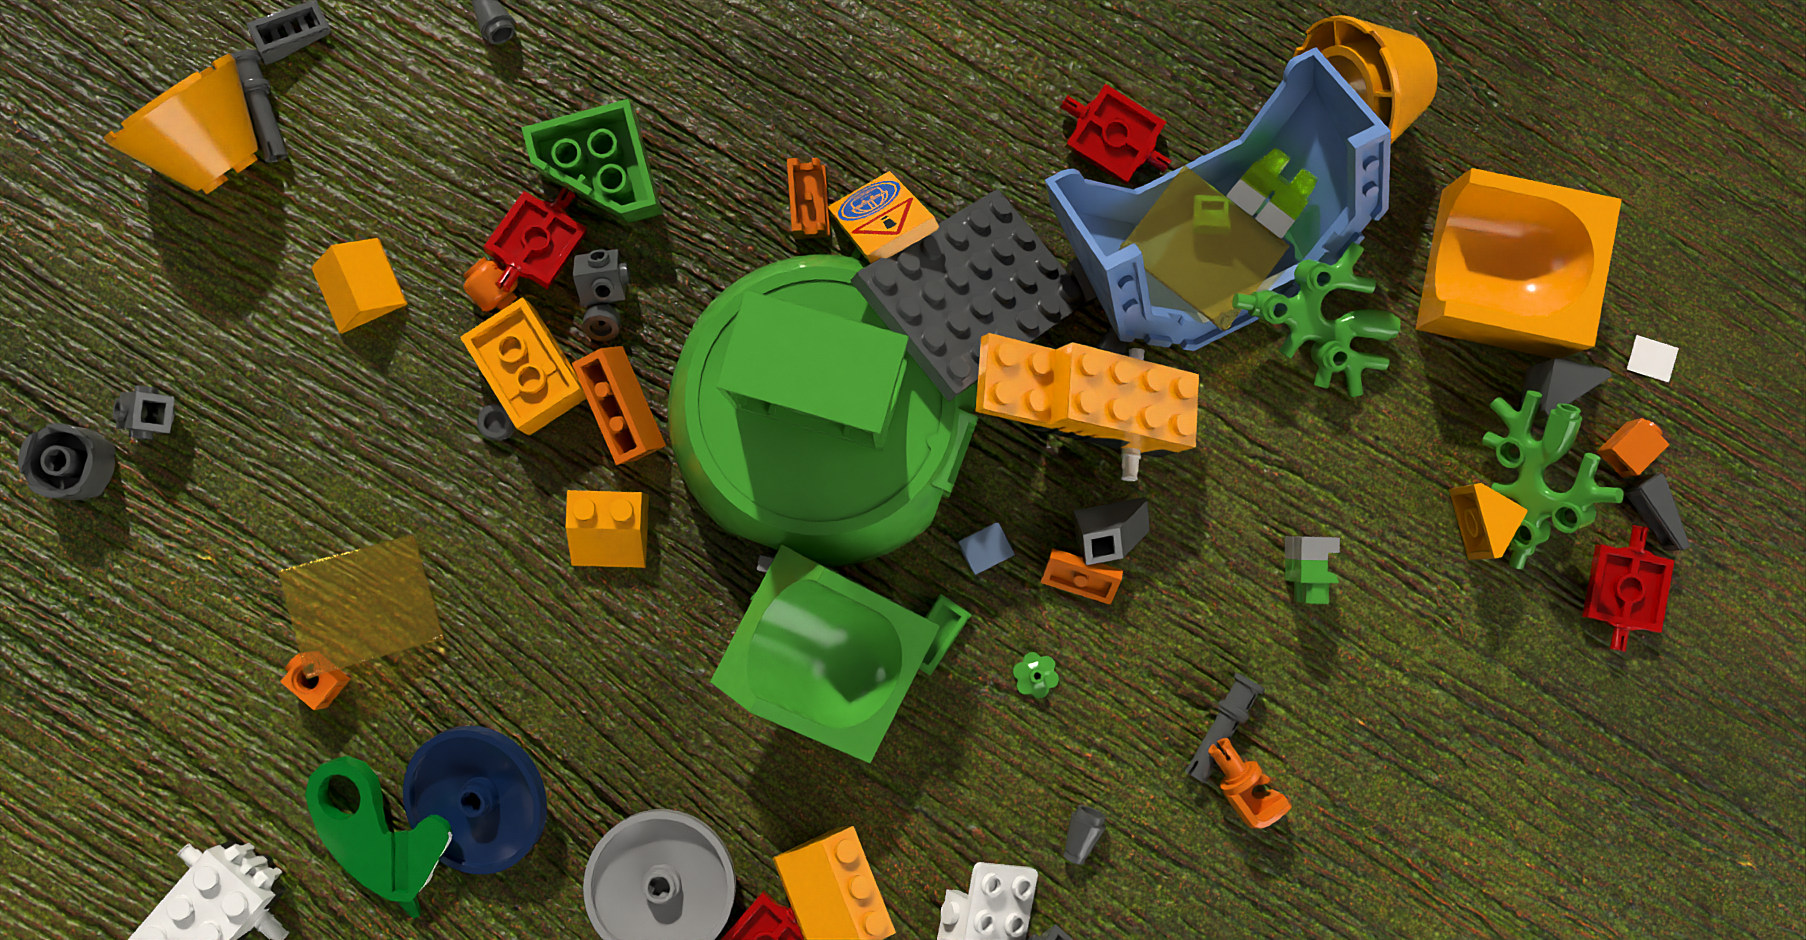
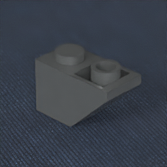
(1110, 529)

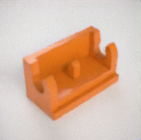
(808, 199)

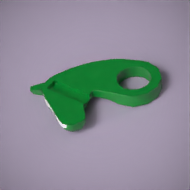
(383, 861)

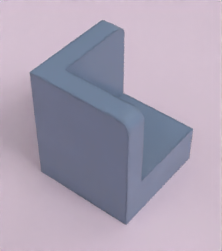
(986, 548)

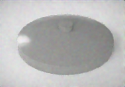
(659, 879)

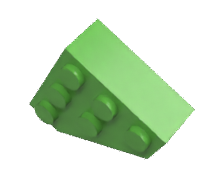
(598, 158)

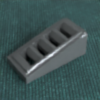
(283, 47)
(1658, 510)

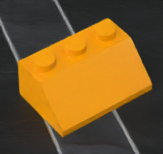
(833, 889)

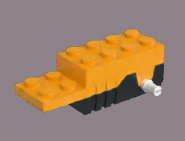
(1090, 396)

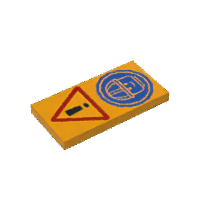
(883, 218)

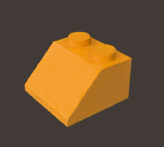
(607, 528)

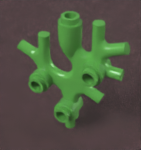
(1331, 337)
(1519, 449)

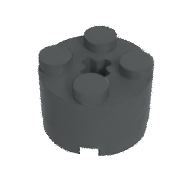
(67, 462)

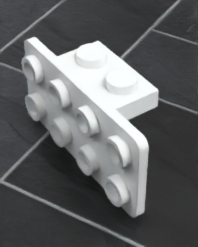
(995, 906)

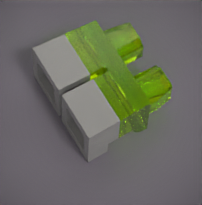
(1288, 199)

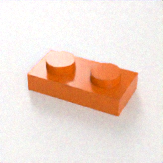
(1073, 575)

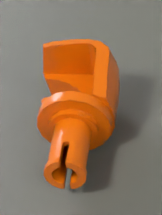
(1253, 808)

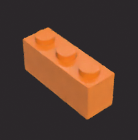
(618, 404)

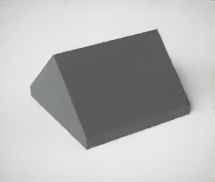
(1560, 382)

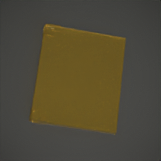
(1205, 247)
(360, 605)

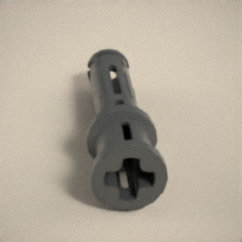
(259, 106)
(1232, 712)

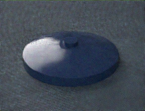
(484, 791)

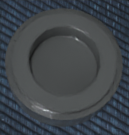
(495, 423)

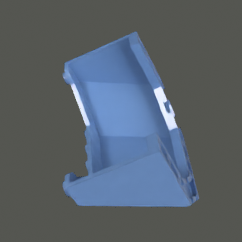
(1309, 118)

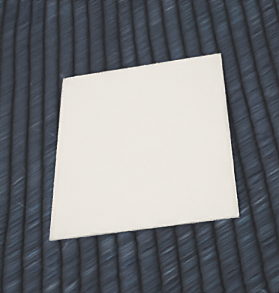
(1652, 358)

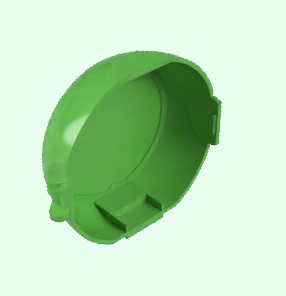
(798, 484)

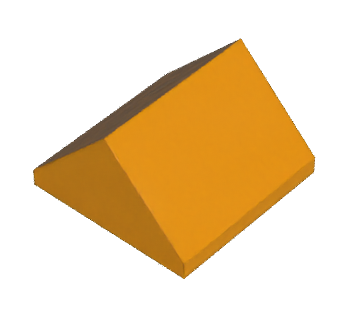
(358, 283)
(1485, 520)

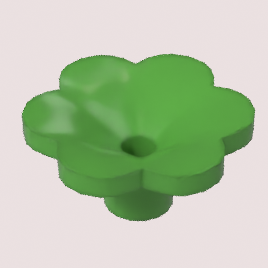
(1025, 672)

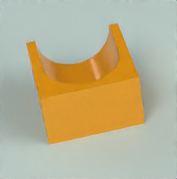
(1518, 264)

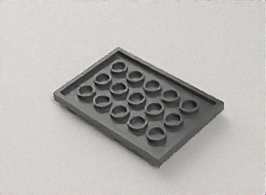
(965, 281)

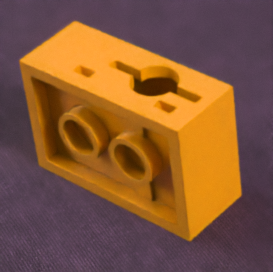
(524, 366)

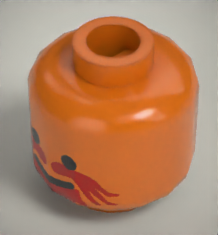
(481, 285)

